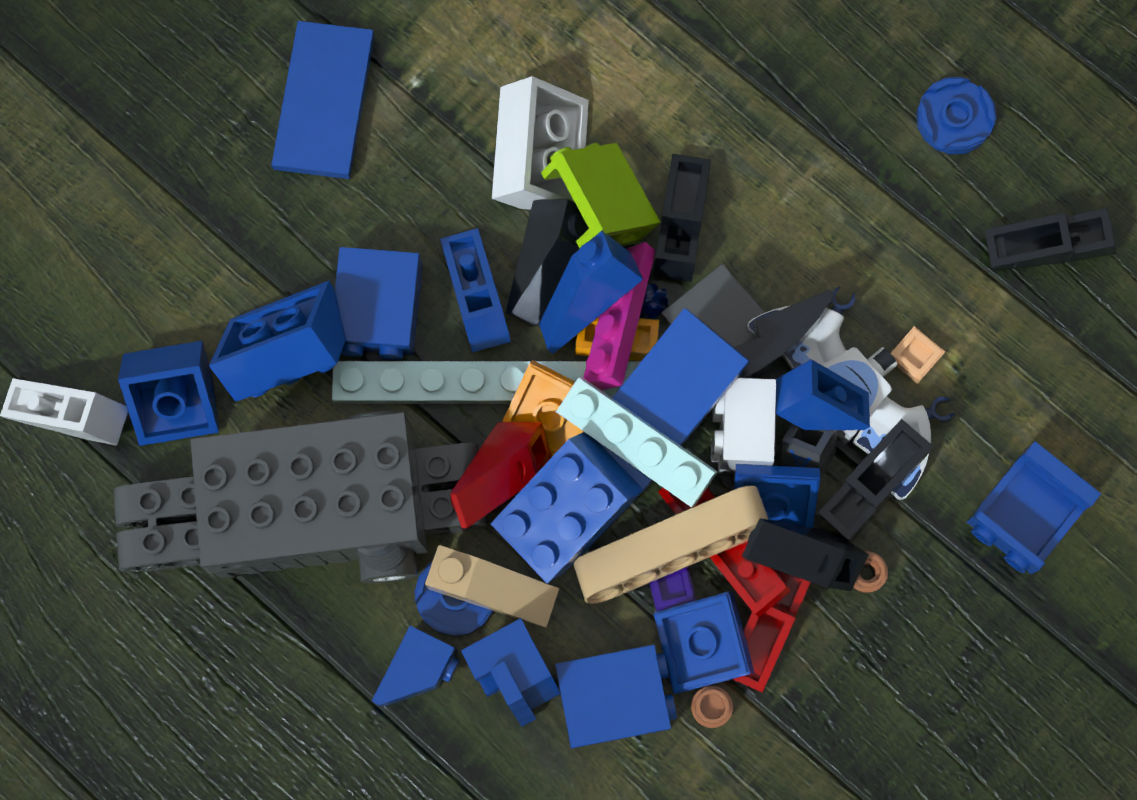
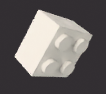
(746, 425)

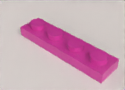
(617, 328)

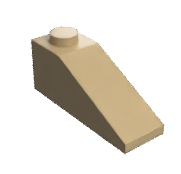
(491, 586)

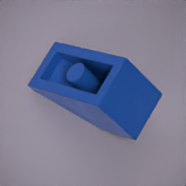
(821, 399)
(416, 668)

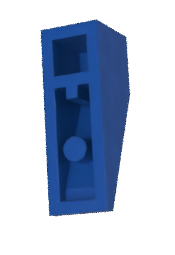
(590, 285)
(475, 290)

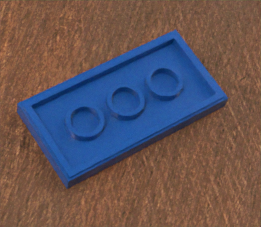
(323, 100)
(679, 381)

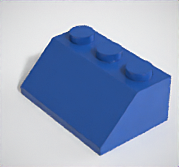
(280, 343)

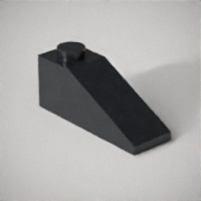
(544, 256)

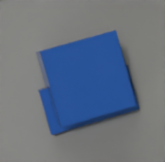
(514, 666)

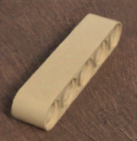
(669, 545)

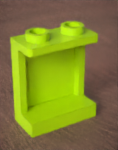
(604, 192)

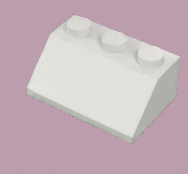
(531, 127)

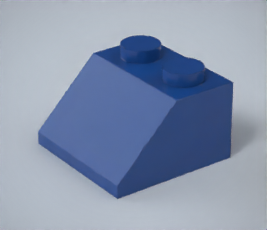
(169, 392)

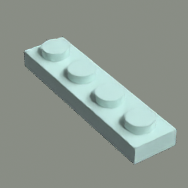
(636, 441)

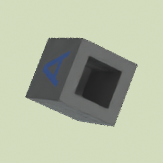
(808, 448)

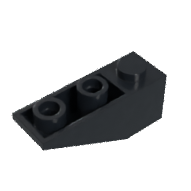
(806, 553)

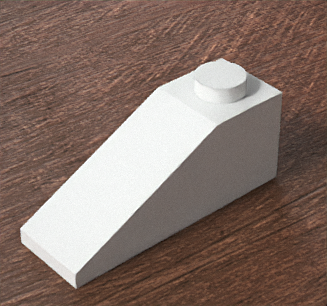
(65, 410)

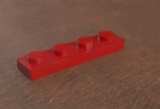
(755, 583)

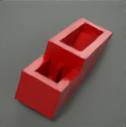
(769, 632)

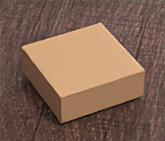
(916, 354)

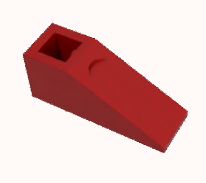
(500, 469)

